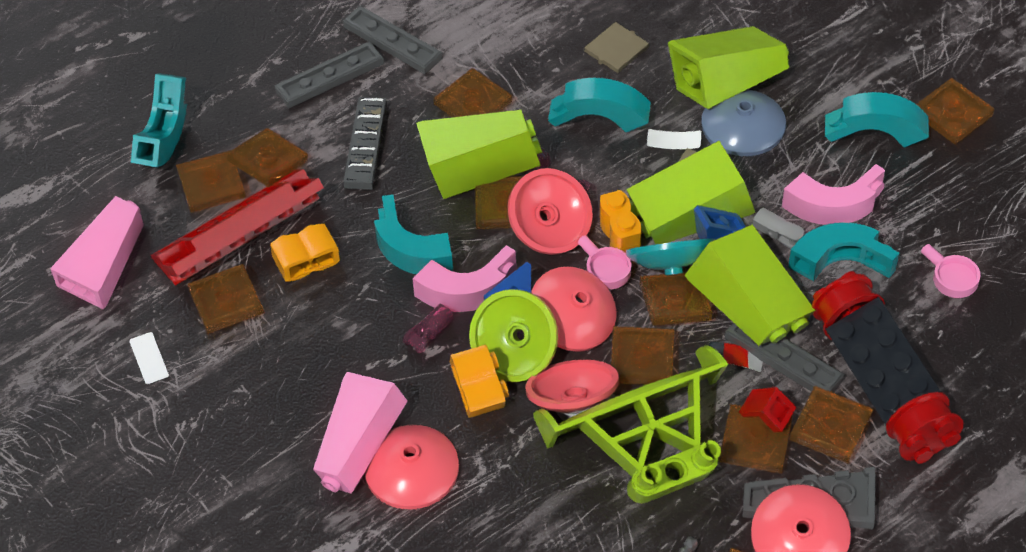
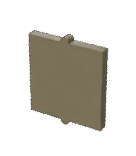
(616, 47)

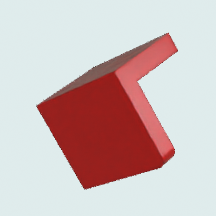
(769, 406)

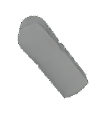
(777, 227)

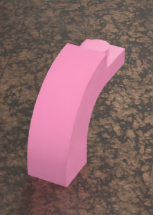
(831, 205)
(462, 290)

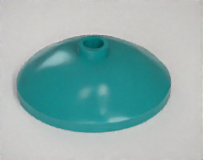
(668, 256)

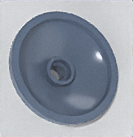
(745, 123)

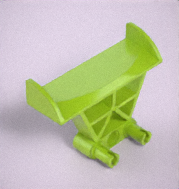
(651, 481)

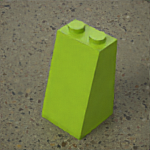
(725, 63)
(478, 149)
(670, 196)
(750, 286)

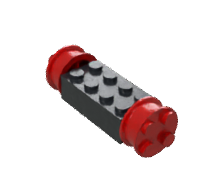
(887, 367)

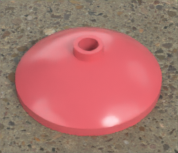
(561, 200)
(579, 324)
(572, 385)
(416, 479)
(782, 510)

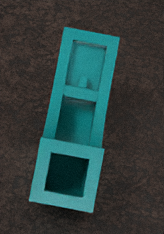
(603, 98)
(878, 112)
(160, 136)
(838, 243)
(407, 249)

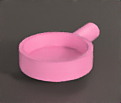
(607, 263)
(953, 274)

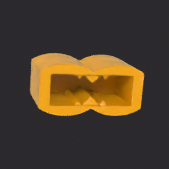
(619, 221)
(304, 252)
(478, 380)

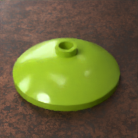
(497, 327)

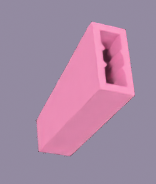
(100, 253)
(356, 429)

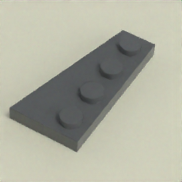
(851, 490)

